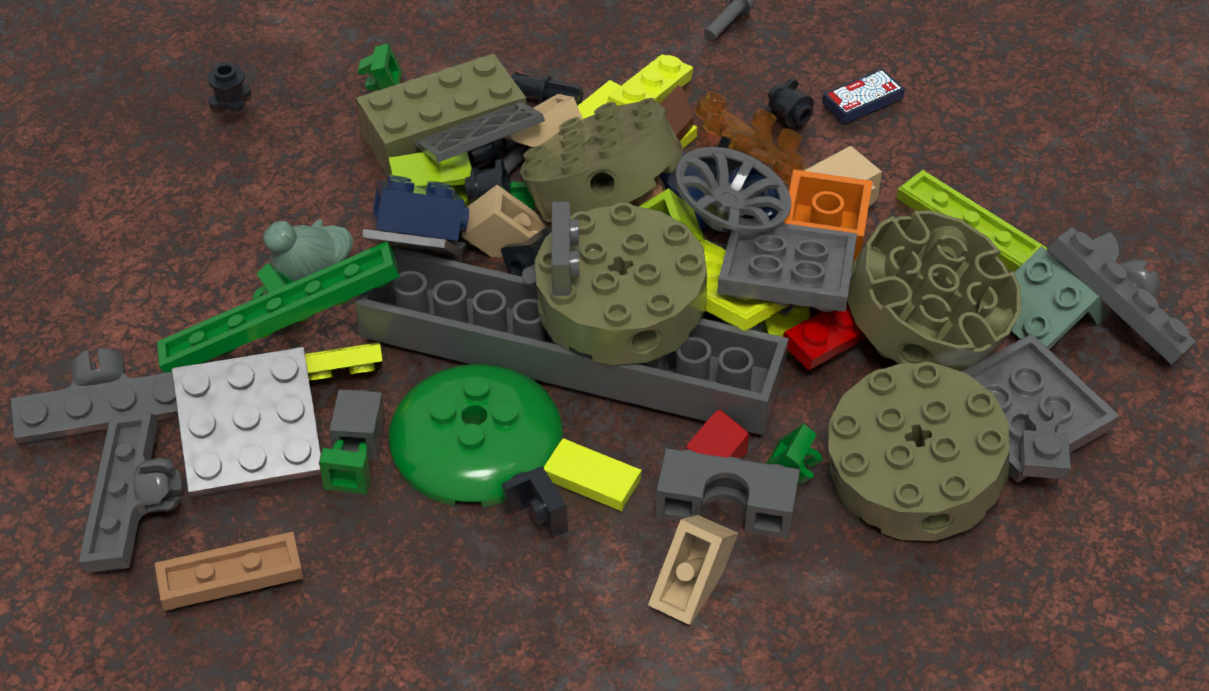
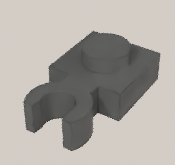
(1043, 449)

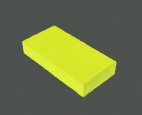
(592, 474)

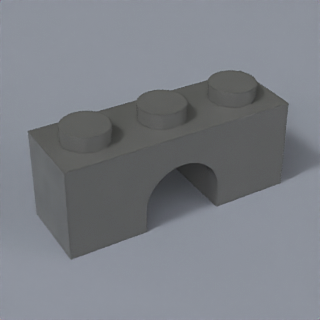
(695, 479)

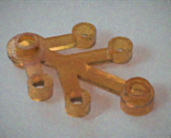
(752, 142)

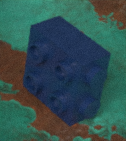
(419, 210)

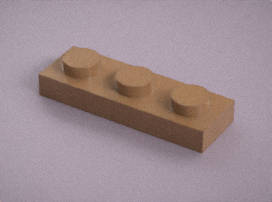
(228, 571)

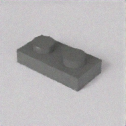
(564, 261)

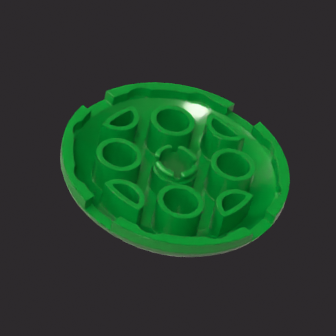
(472, 432)

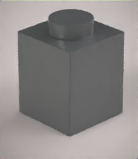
(357, 420)

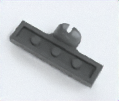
(1126, 290)
(92, 400)
(125, 490)

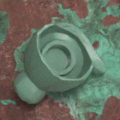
(304, 248)

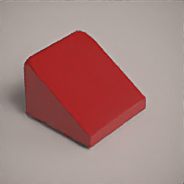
(720, 437)

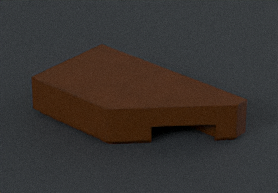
(678, 112)

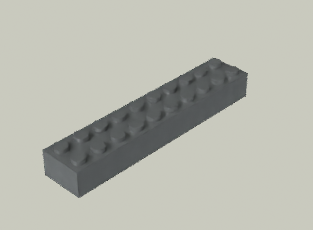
(495, 320)

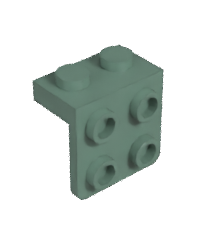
(1053, 299)

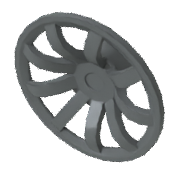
(728, 201)

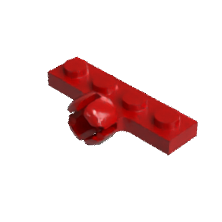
(823, 336)

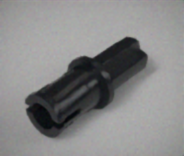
(545, 88)

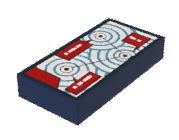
(863, 96)

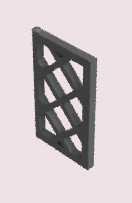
(479, 131)

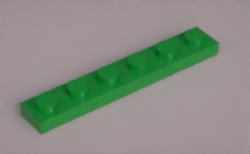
(279, 308)

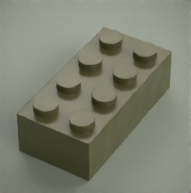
(432, 103)

